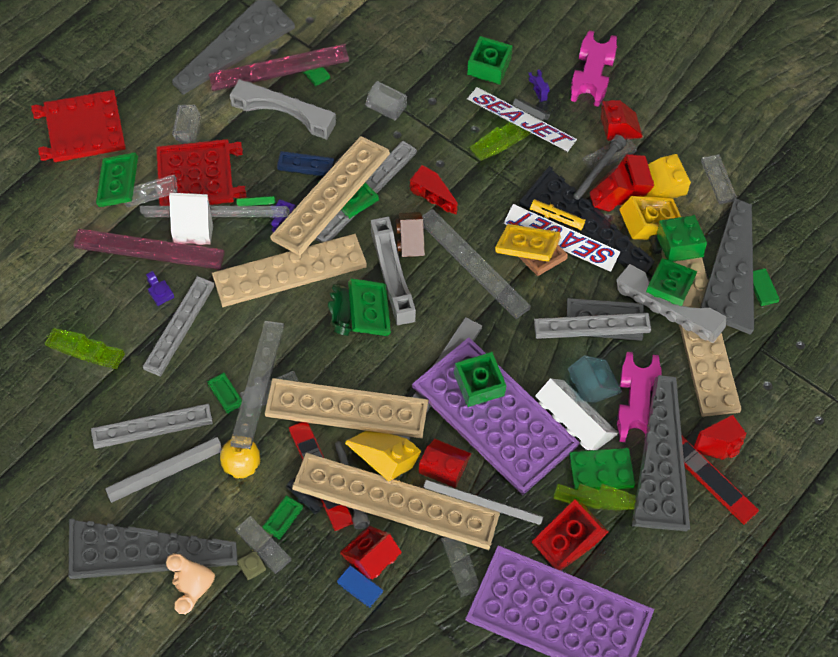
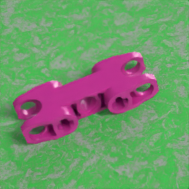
(596, 57)
(640, 384)

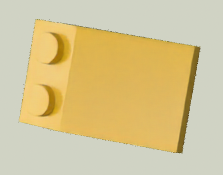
(668, 178)
(644, 213)
(385, 452)

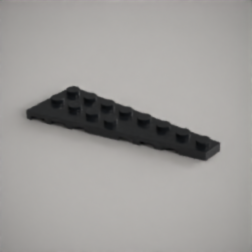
(554, 190)

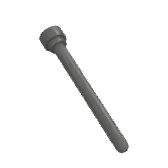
(617, 144)
(360, 519)

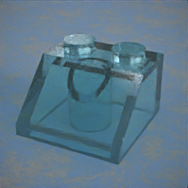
(593, 379)

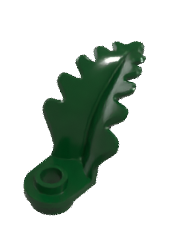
(340, 309)

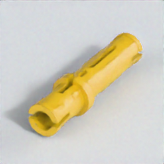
(537, 207)

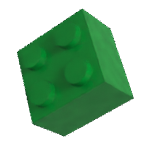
(489, 60)
(681, 238)
(479, 379)

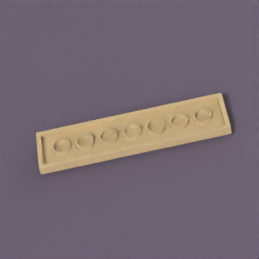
(330, 195)
(288, 270)
(347, 408)

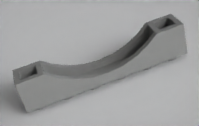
(253, 97)
(387, 254)
(702, 321)

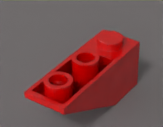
(431, 187)

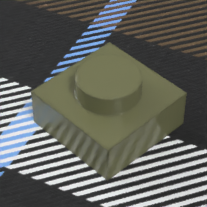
(251, 565)

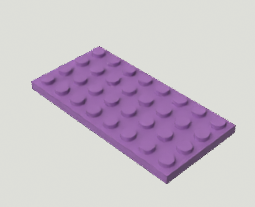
(507, 431)
(556, 610)

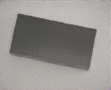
(531, 109)

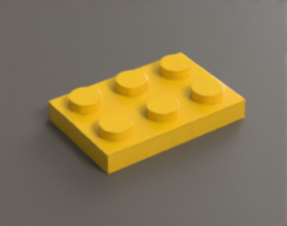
(528, 242)

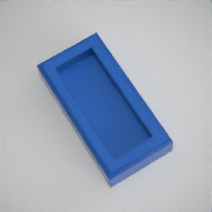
(360, 586)

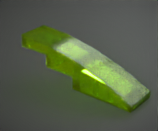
(498, 140)
(85, 349)
(605, 498)

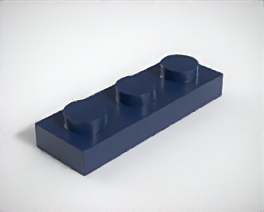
(304, 163)

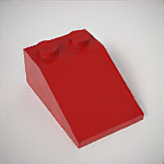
(569, 535)

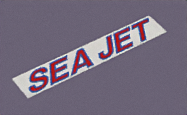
(522, 119)
(570, 240)

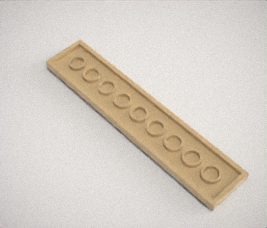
(707, 360)
(396, 501)

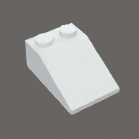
(190, 218)

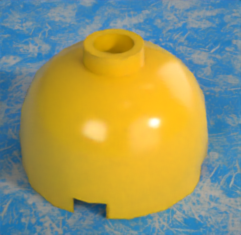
(239, 461)

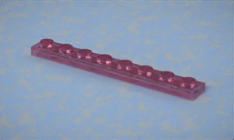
(279, 67)
(149, 249)

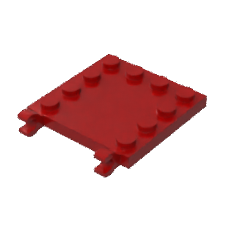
(81, 126)
(201, 169)

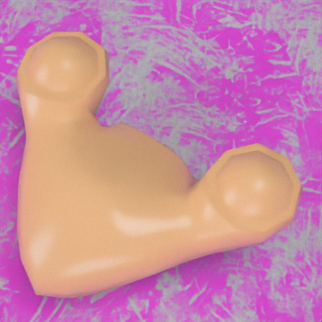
(190, 579)

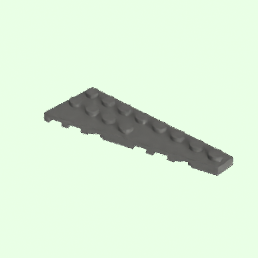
(247, 34)
(731, 276)
(662, 481)
(115, 550)

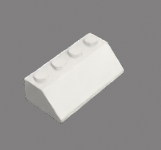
(575, 414)

